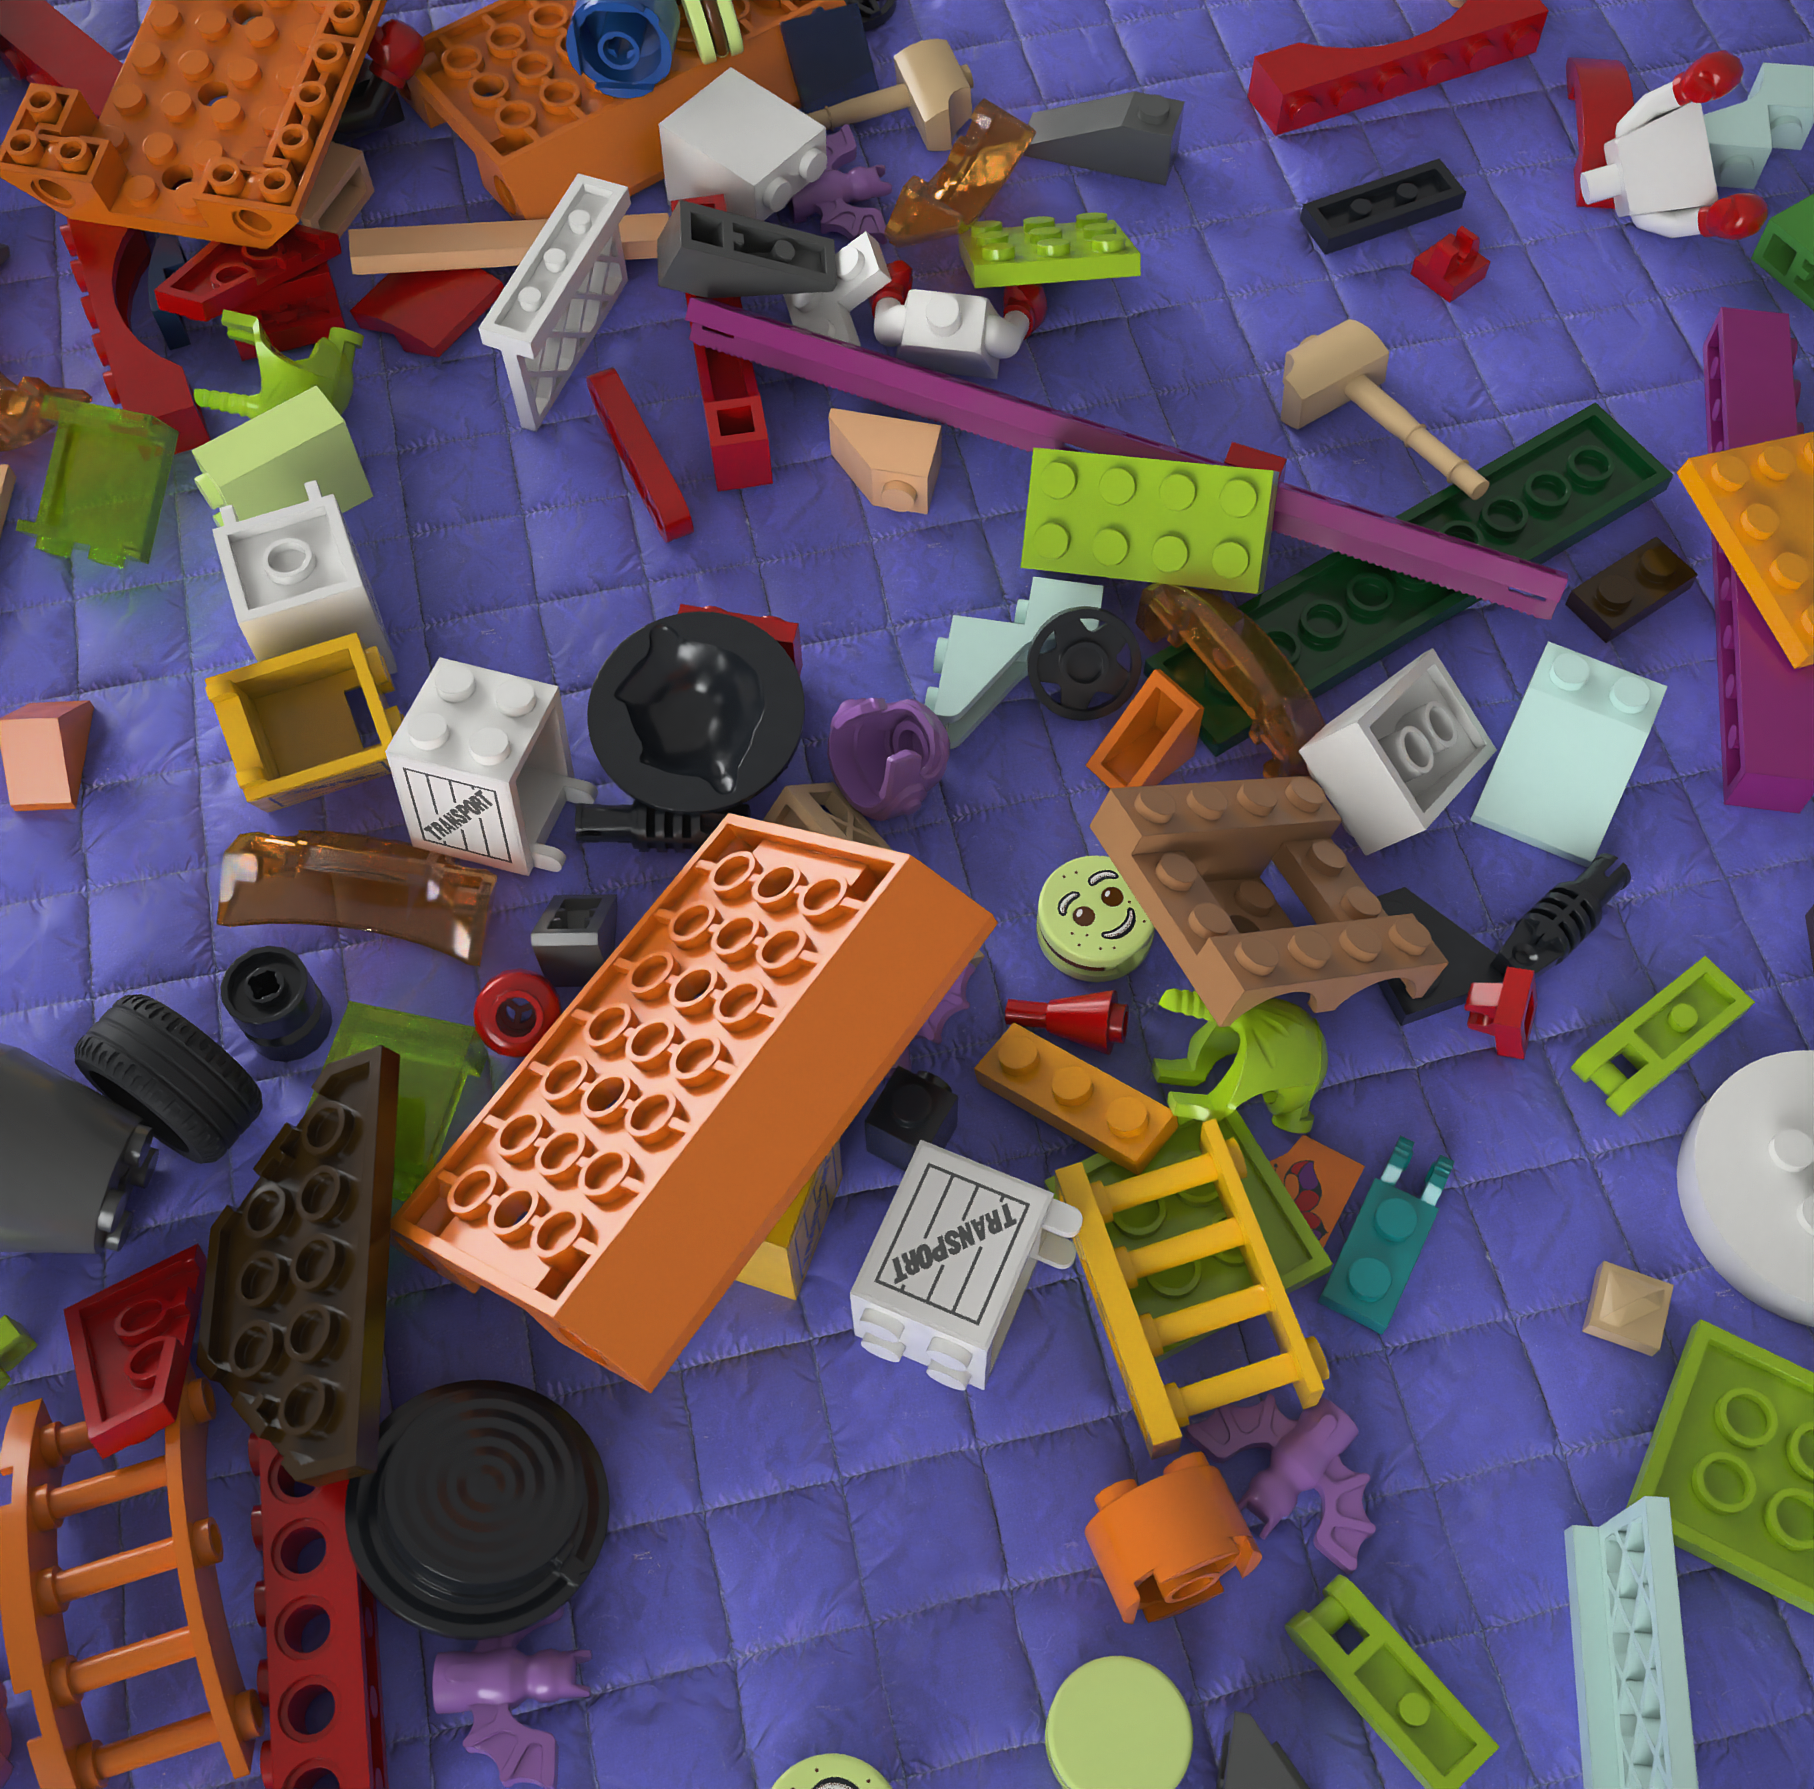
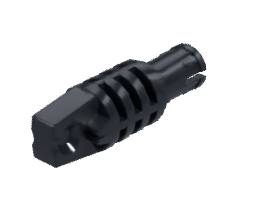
(648, 826)
(1562, 918)

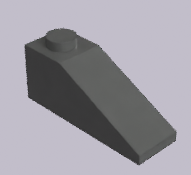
(1116, 135)
(740, 256)

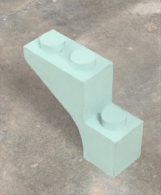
(1774, 116)
(990, 656)

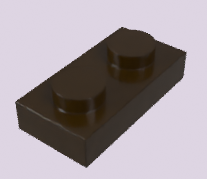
(1631, 589)

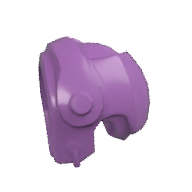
(886, 755)

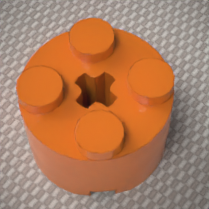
(1169, 1539)

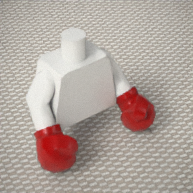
(1663, 162)
(954, 330)

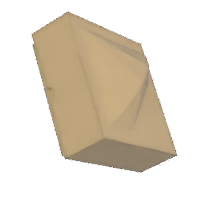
(1628, 1308)

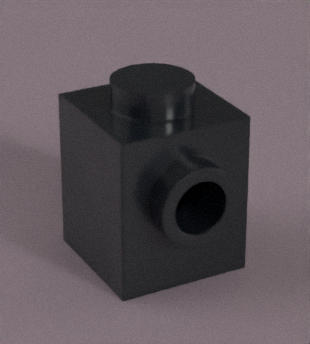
(908, 1111)

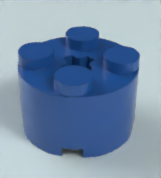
(623, 43)

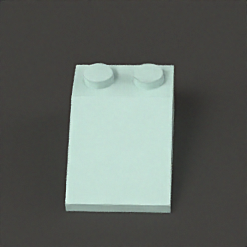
(1569, 754)

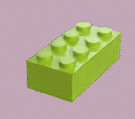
(1149, 520)

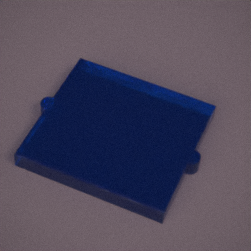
(829, 57)

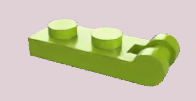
(1663, 1034)
(1392, 1688)

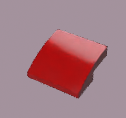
(427, 307)
(295, 311)

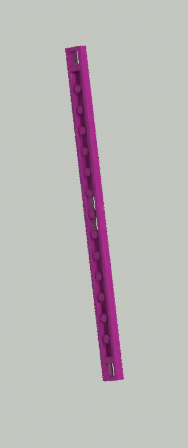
(1029, 425)

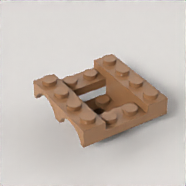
(1196, 872)

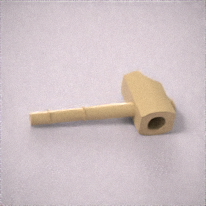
(927, 84)
(1349, 366)

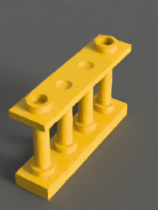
(1139, 1339)

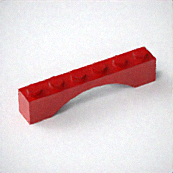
(1316, 82)
(139, 379)
(731, 404)

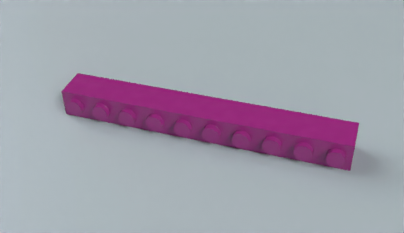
(1761, 696)

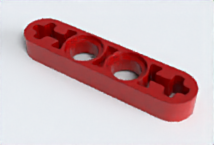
(640, 455)

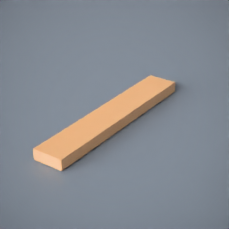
(476, 244)

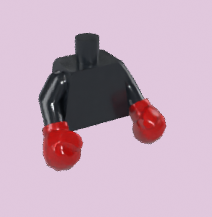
(373, 100)

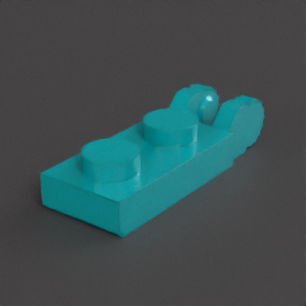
(1384, 1242)

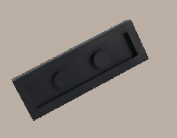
(1382, 206)

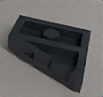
(1466, 956)

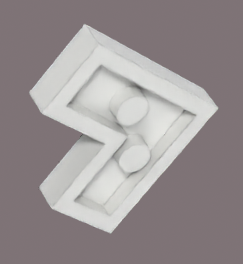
(859, 275)

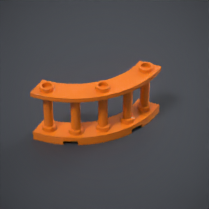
(38, 1591)

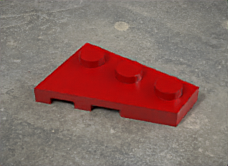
(232, 274)
(136, 1349)

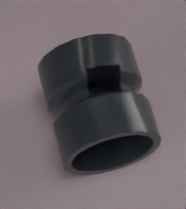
(276, 1003)

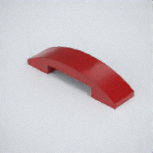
(1601, 100)

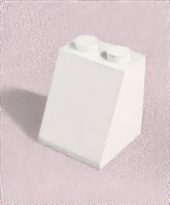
(741, 145)

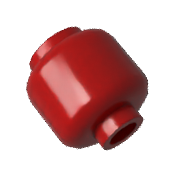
(509, 1035)

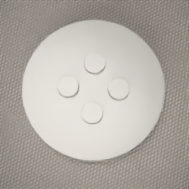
(1751, 1182)

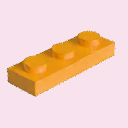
(1076, 1098)

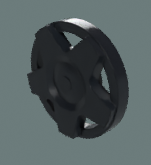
(1084, 663)

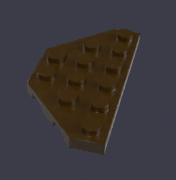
(304, 1278)

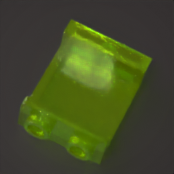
(102, 482)
(432, 1074)

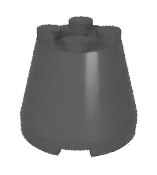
(65, 1161)

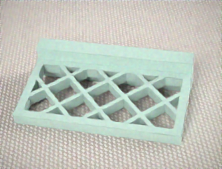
(1630, 1652)

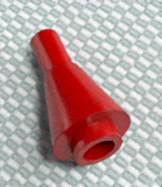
(1086, 1019)

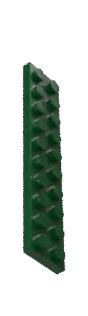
(1354, 613)

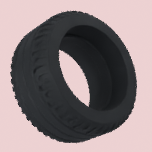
(170, 1077)

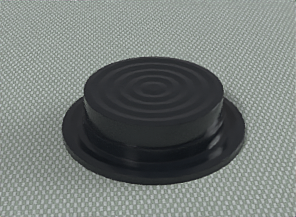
(696, 713)
(478, 1510)

